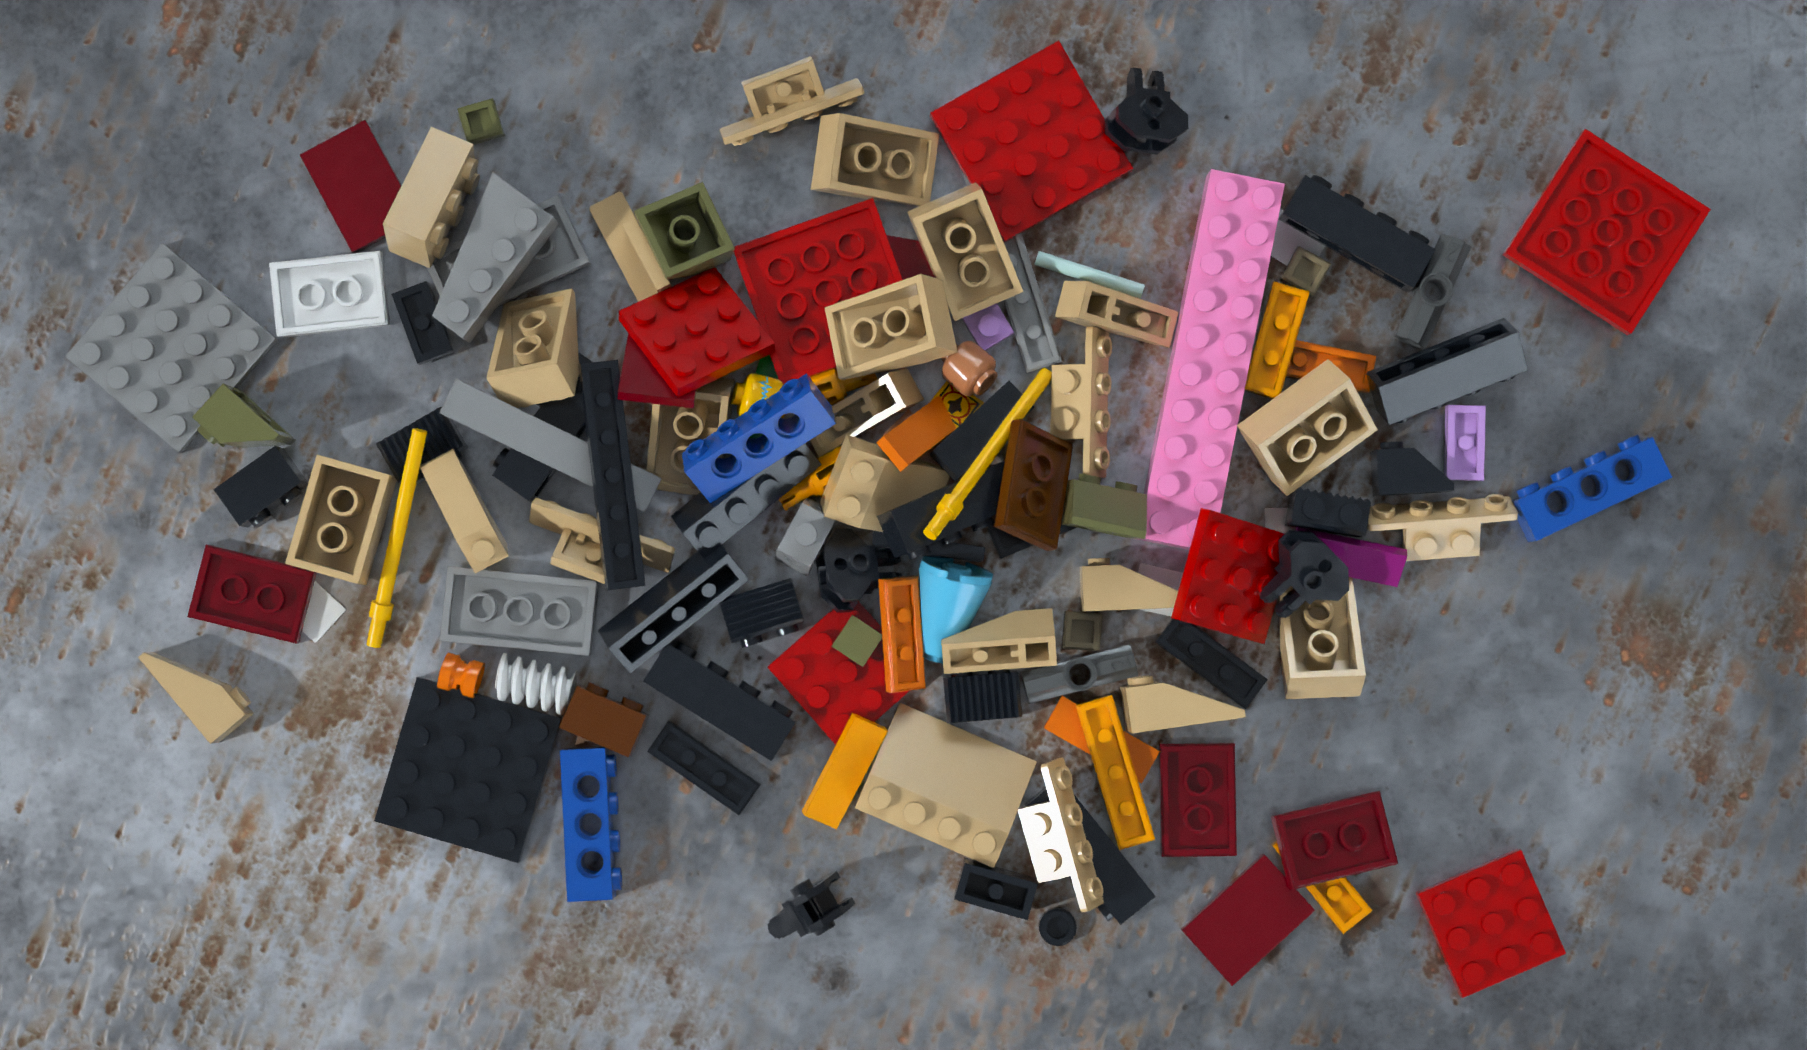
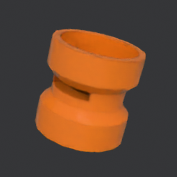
(458, 674)

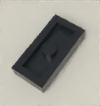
(425, 333)

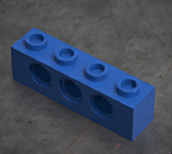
(750, 456)
(1645, 471)
(582, 882)

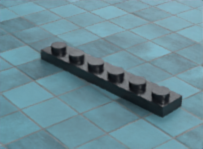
(611, 475)

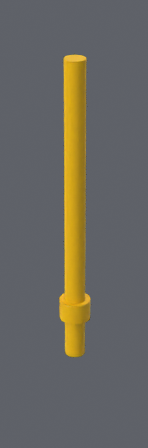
(952, 503)
(382, 608)

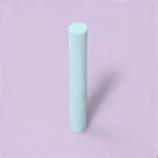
(1089, 274)

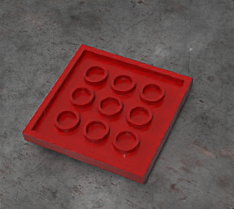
(1031, 140)
(1606, 232)
(807, 269)

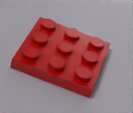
(696, 332)
(1225, 576)
(829, 682)
(1490, 923)

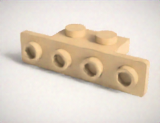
(786, 96)
(629, 246)
(1081, 402)
(1442, 527)
(580, 543)
(1058, 837)

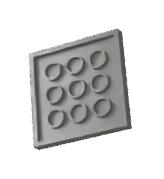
(170, 346)

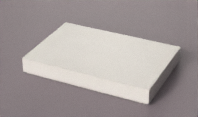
(329, 294)

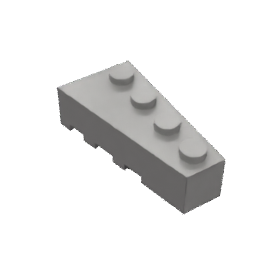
(493, 256)

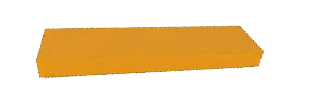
(1115, 772)

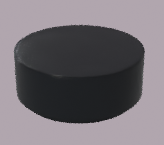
(1057, 926)

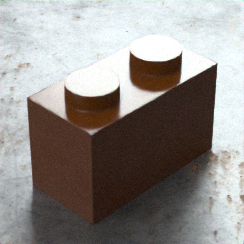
(604, 719)

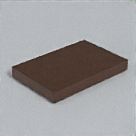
(1034, 485)

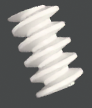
(534, 684)

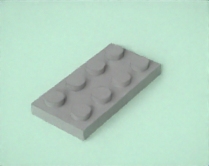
(555, 259)
(519, 611)

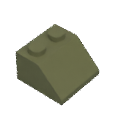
(685, 233)
(238, 421)
(1104, 508)

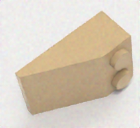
(874, 160)
(965, 250)
(891, 327)
(536, 350)
(677, 427)
(870, 484)
(1322, 649)
(1159, 706)

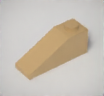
(1116, 313)
(869, 408)
(465, 511)
(1119, 588)
(1003, 643)
(206, 701)

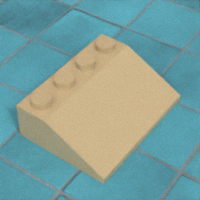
(946, 785)

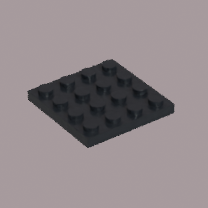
(468, 770)

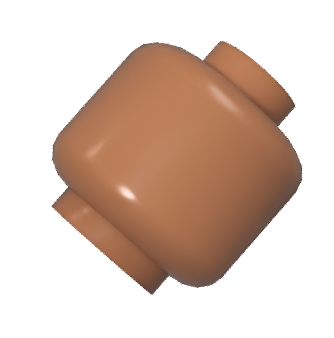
(969, 369)

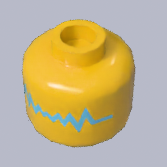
(753, 389)

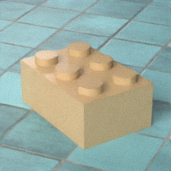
(431, 198)
(1307, 427)
(341, 520)

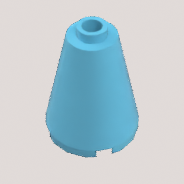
(948, 600)

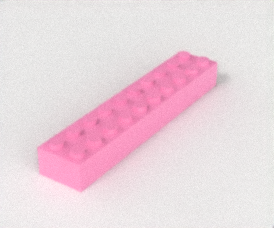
(1210, 354)

